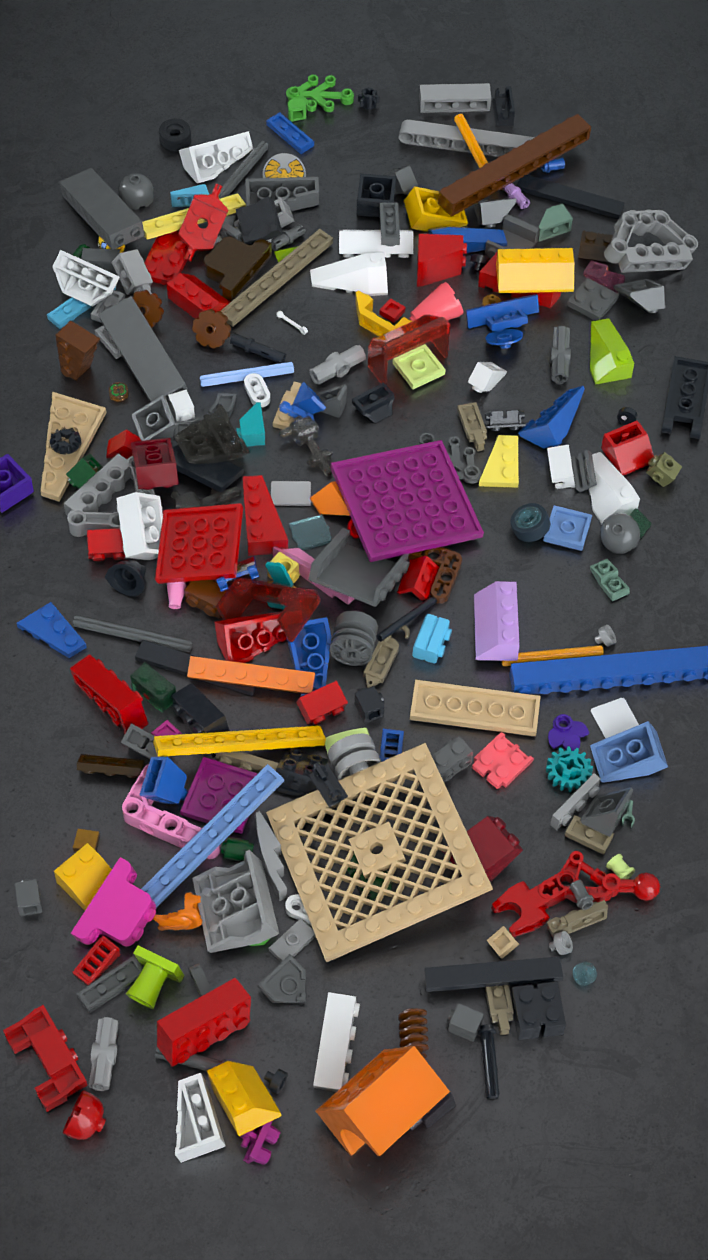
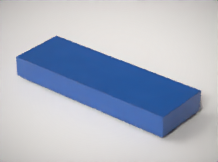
(290, 133)

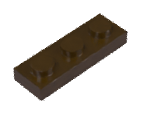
(110, 765)

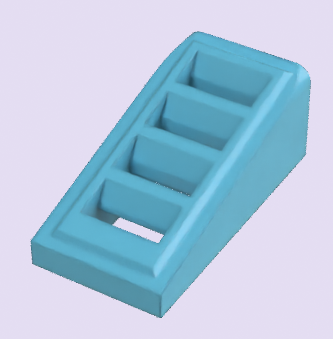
(189, 193)

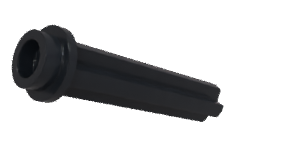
(489, 1060)

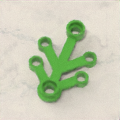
(346, 96)

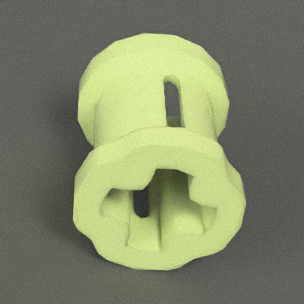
(619, 867)

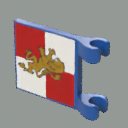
(243, 567)

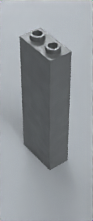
(102, 208)
(141, 350)

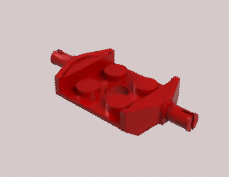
(207, 208)

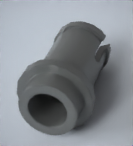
(583, 899)

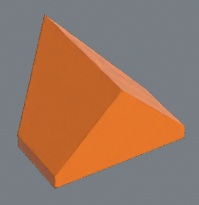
(330, 501)

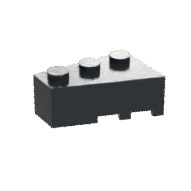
(198, 711)

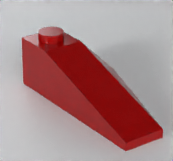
(248, 636)

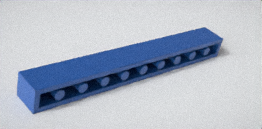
(609, 670)

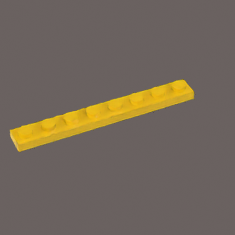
(239, 741)

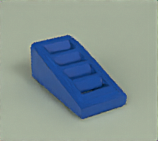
(391, 734)

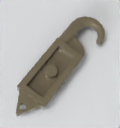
(382, 659)

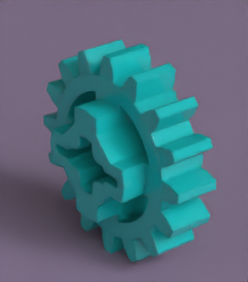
(559, 766)

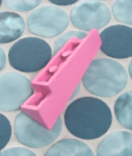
(304, 569)

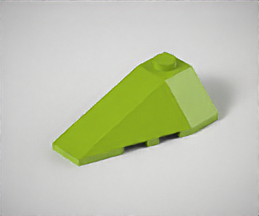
(608, 354)

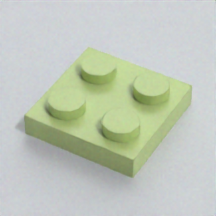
(419, 366)

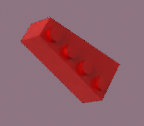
(488, 278)
(261, 518)
(109, 693)

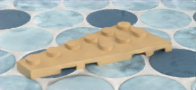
(70, 414)

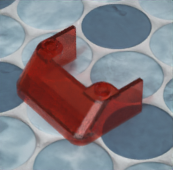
(406, 338)
(299, 602)

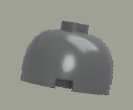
(136, 190)
(620, 533)

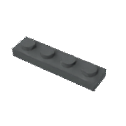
(389, 224)

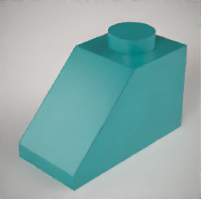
(252, 427)

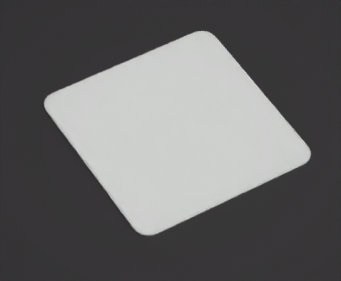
(614, 717)

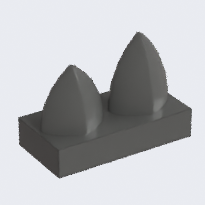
(229, 231)

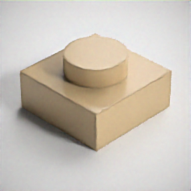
(502, 942)

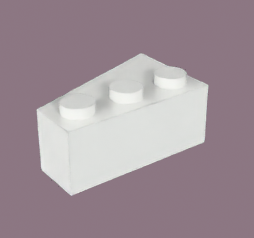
(197, 1121)

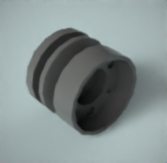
(353, 638)

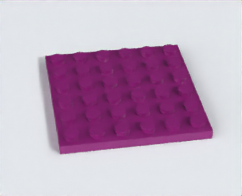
(406, 500)

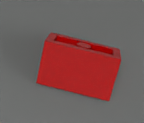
(419, 577)

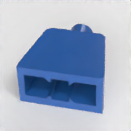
(164, 781)

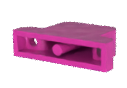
(116, 909)

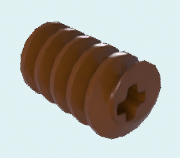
(412, 1029)

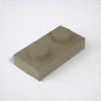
(588, 836)

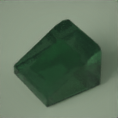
(642, 521)

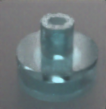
(584, 973)

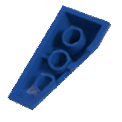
(554, 421)
(311, 650)

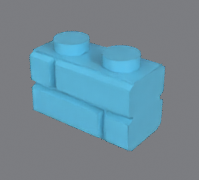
(431, 639)

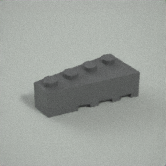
(295, 191)

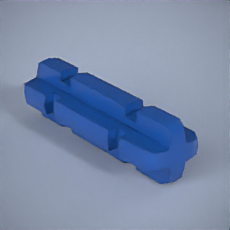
(293, 411)

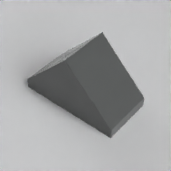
(334, 400)

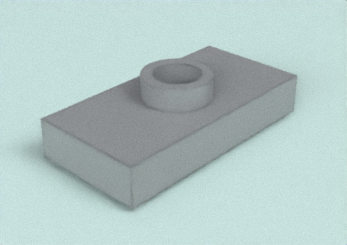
(292, 940)

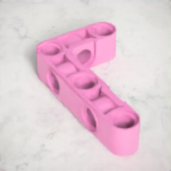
(156, 821)

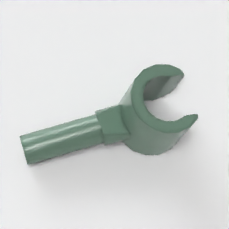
(628, 815)

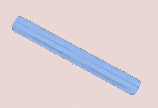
(239, 375)

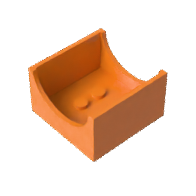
(383, 1100)

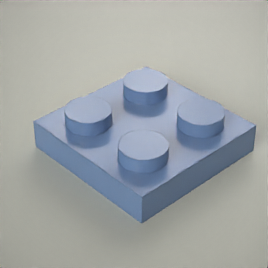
(568, 528)

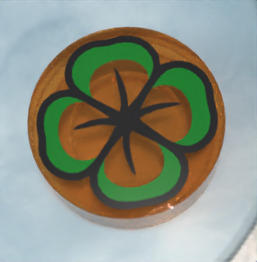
(118, 391)

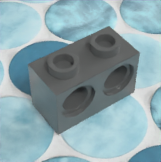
(140, 742)

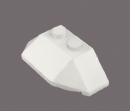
(83, 279)

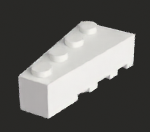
(335, 1042)

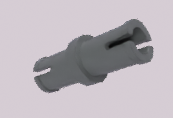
(287, 237)

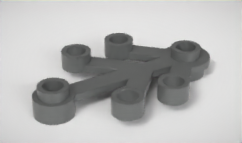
(463, 471)

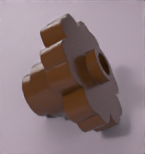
(149, 306)
(211, 328)

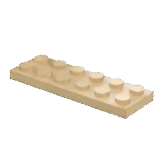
(475, 708)

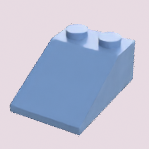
(629, 754)

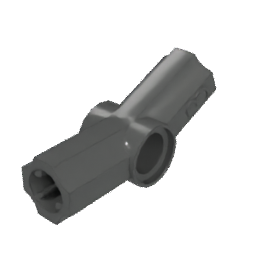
(560, 354)

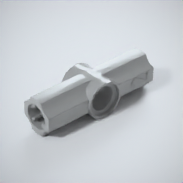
(337, 364)
(103, 1054)

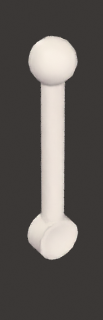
(303, 330)

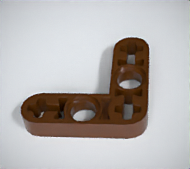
(443, 562)

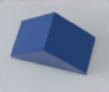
(308, 400)

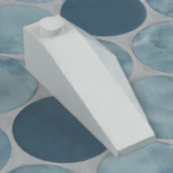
(211, 158)
(361, 273)
(612, 492)

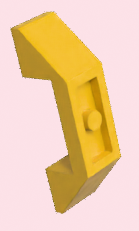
(370, 320)

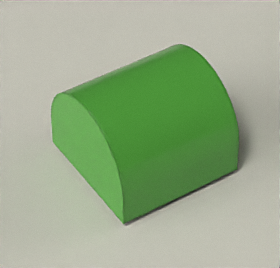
(296, 109)

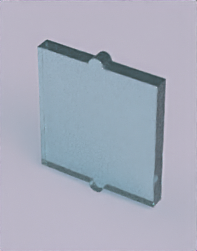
(310, 532)

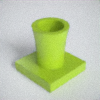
(150, 980)

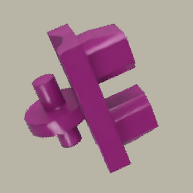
(255, 1150)

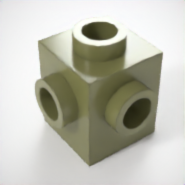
(663, 469)

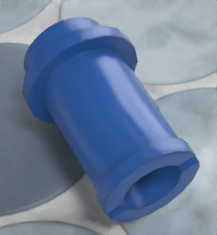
(555, 164)

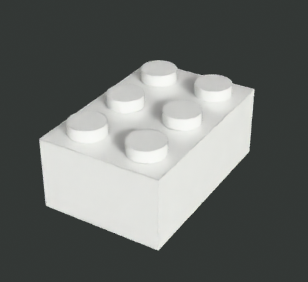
(140, 525)

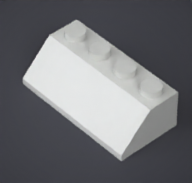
(369, 241)

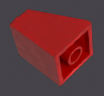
(439, 257)

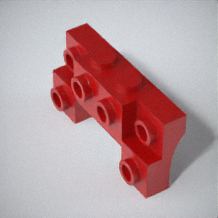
(50, 1046)

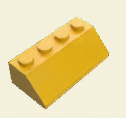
(535, 270)

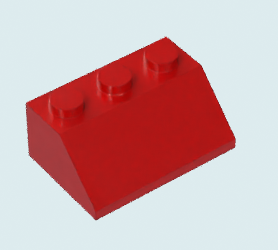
(194, 295)

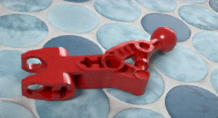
(533, 902)

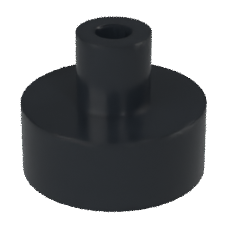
(479, 260)
(276, 1080)

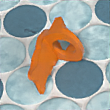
(183, 919)

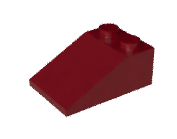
(154, 463)

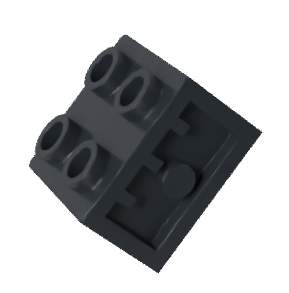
(295, 770)

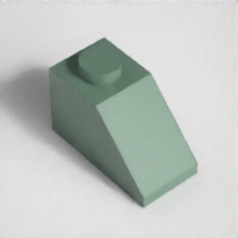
(555, 222)

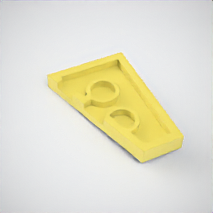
(502, 464)

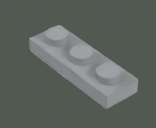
(575, 802)

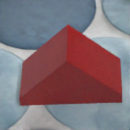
(121, 444)

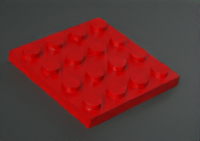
(199, 543)

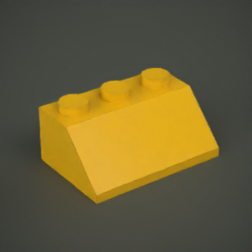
(242, 1096)

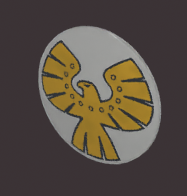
(284, 166)

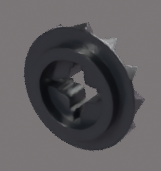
(64, 447)

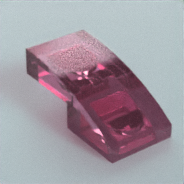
(600, 274)

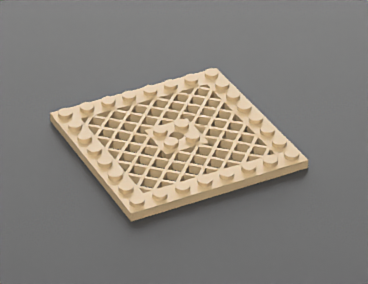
(414, 908)

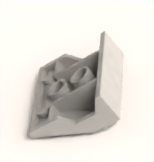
(235, 905)

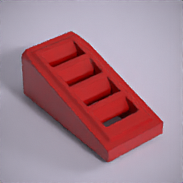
(96, 950)

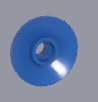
(504, 338)

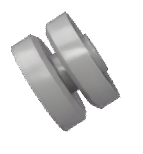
(353, 755)

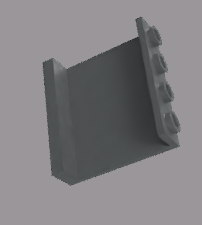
(351, 572)

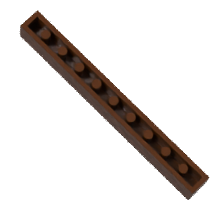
(514, 165)

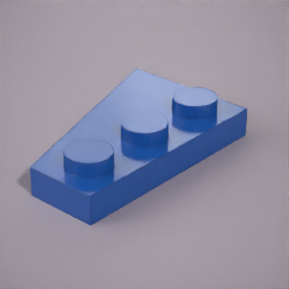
(53, 629)

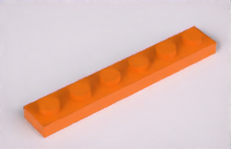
(251, 675)

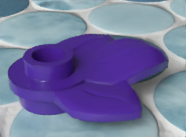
(567, 735)

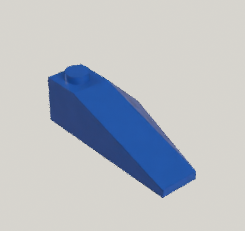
(474, 237)

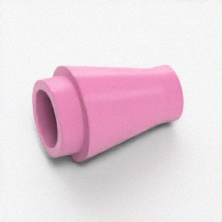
(175, 594)

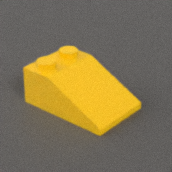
(427, 214)
(82, 875)

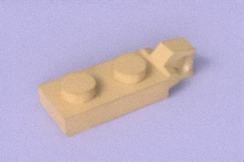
(281, 419)

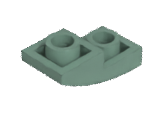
(608, 579)

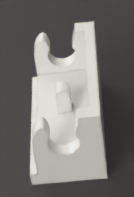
(561, 466)

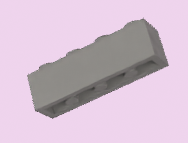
(455, 98)

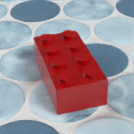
(203, 1022)

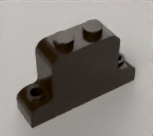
(235, 264)

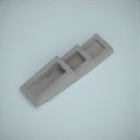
(269, 851)

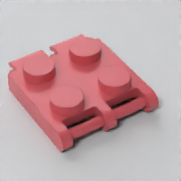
(501, 761)

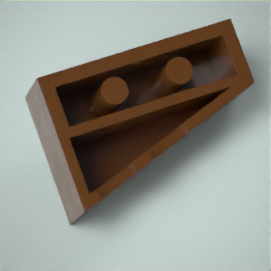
(75, 349)

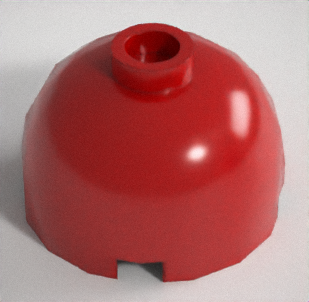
(85, 1117)

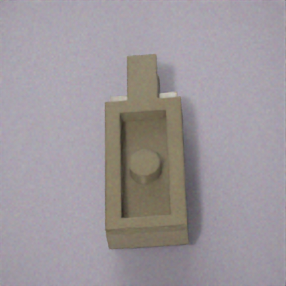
(473, 424)
(578, 919)
(500, 1007)

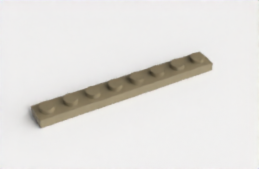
(277, 277)

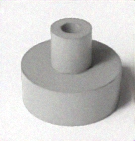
(606, 636)
(561, 943)

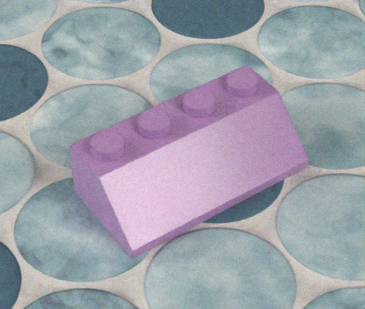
(497, 622)

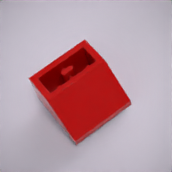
(628, 447)

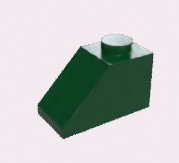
(83, 471)

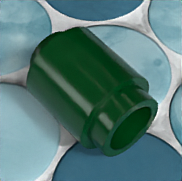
(235, 848)

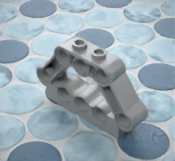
(643, 258)
(99, 491)

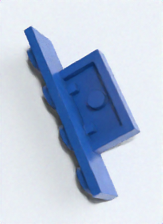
(503, 314)

